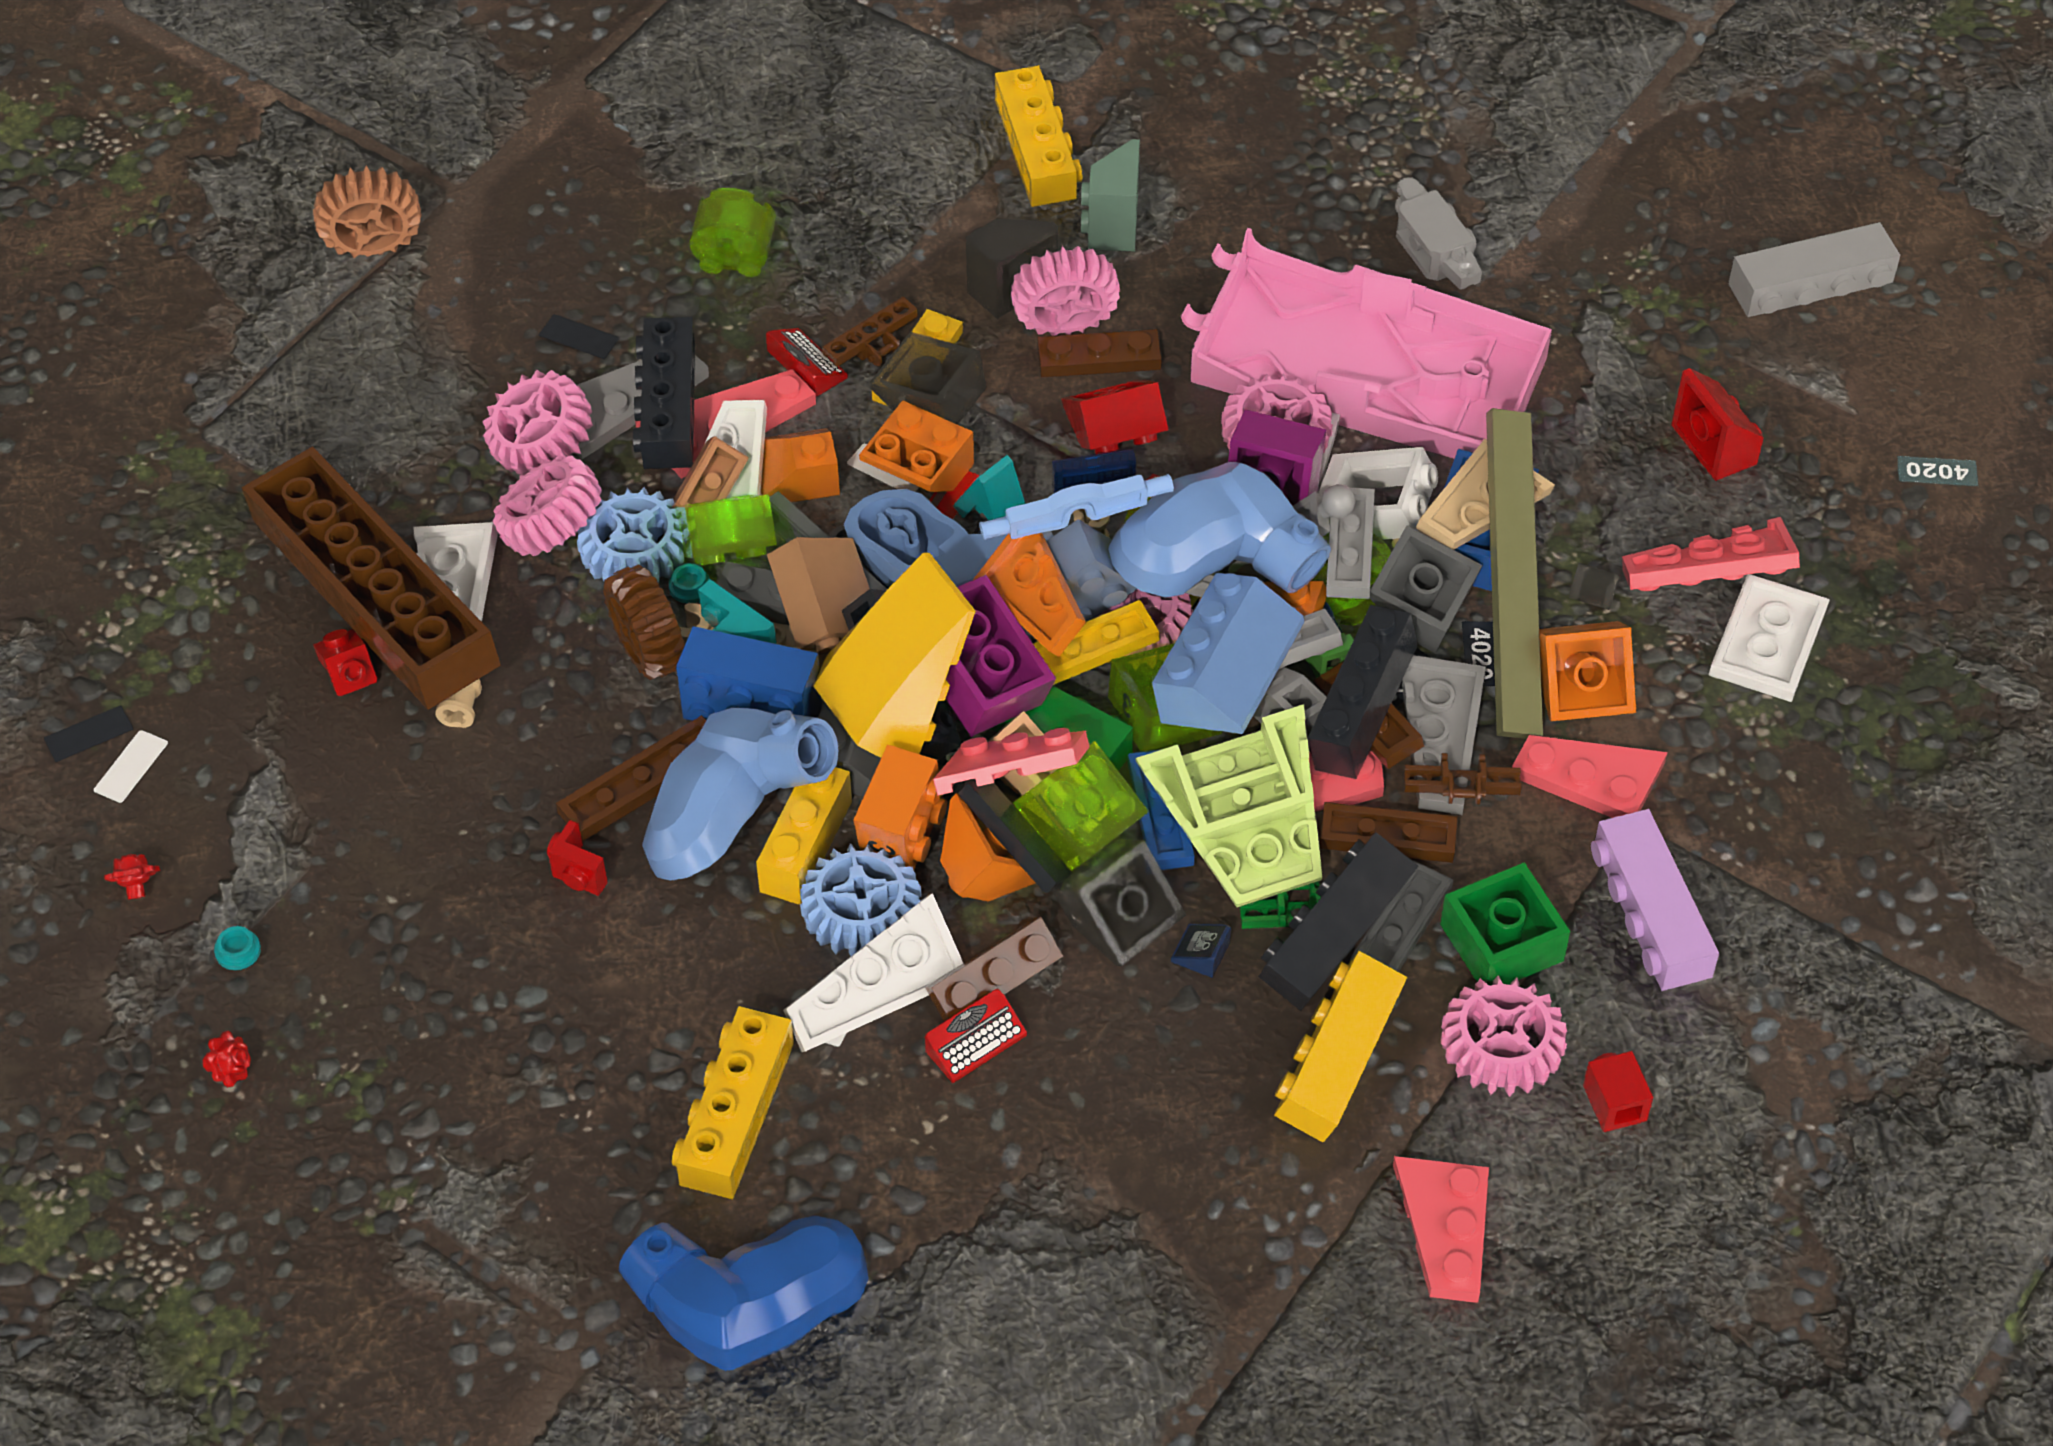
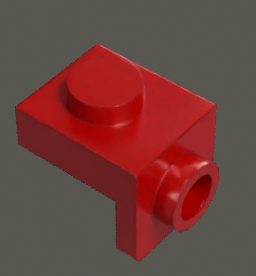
(346, 661)
(574, 865)

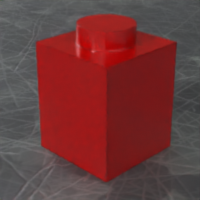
(1617, 1090)

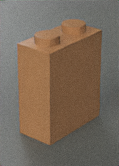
(815, 585)

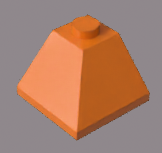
(800, 466)
(976, 859)

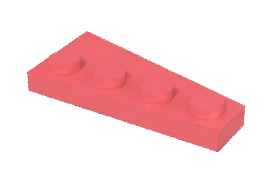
(783, 394)
(1708, 558)

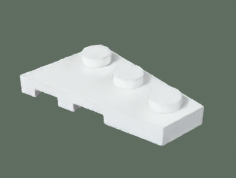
(743, 428)

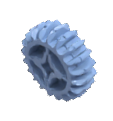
(634, 527)
(856, 897)

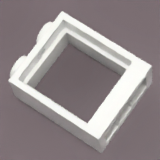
(1387, 469)

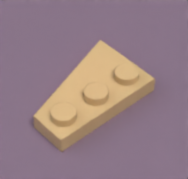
(1463, 505)

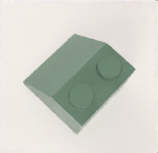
(1112, 200)

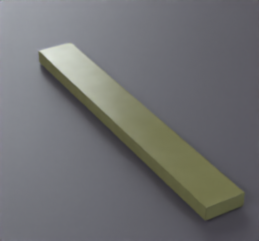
(1514, 574)

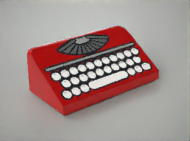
(798, 352)
(974, 1035)

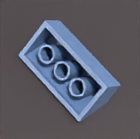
(1226, 655)

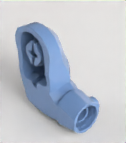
(1210, 523)
(902, 524)
(724, 780)

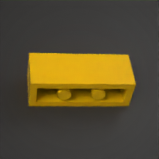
(803, 835)

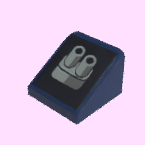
(1202, 947)

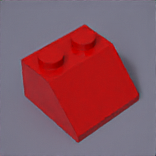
(1117, 415)
(1715, 426)

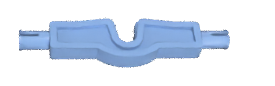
(1056, 510)

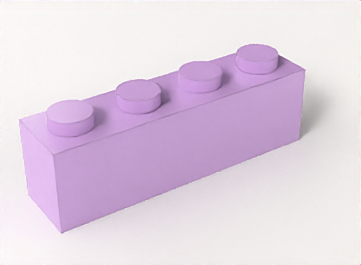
(1654, 900)

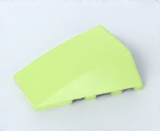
(1246, 806)

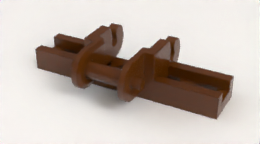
(862, 348)
(1478, 785)

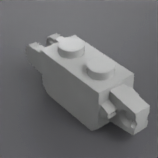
(1435, 235)

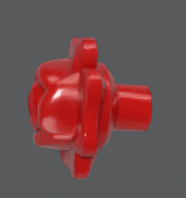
(132, 872)
(227, 1059)

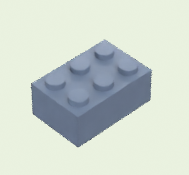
(1088, 569)

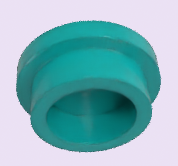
(686, 582)
(237, 948)

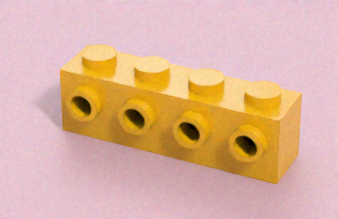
(1037, 136)
(1340, 1045)
(733, 1103)

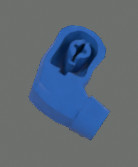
(754, 1296)

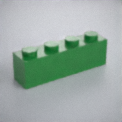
(1077, 714)

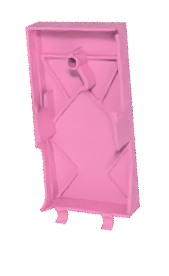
(1372, 342)

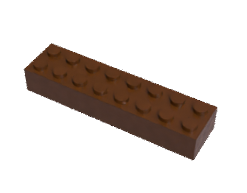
(371, 577)

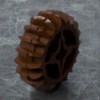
(644, 621)

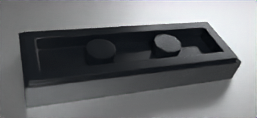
(1015, 834)

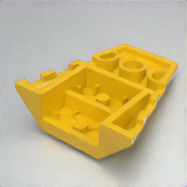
(896, 660)

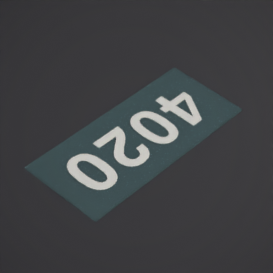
(1937, 471)

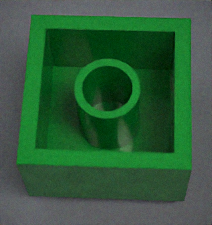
(1505, 926)

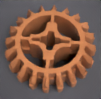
(366, 212)

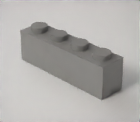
(1814, 269)

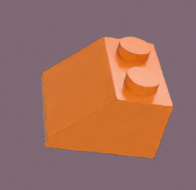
(1587, 670)

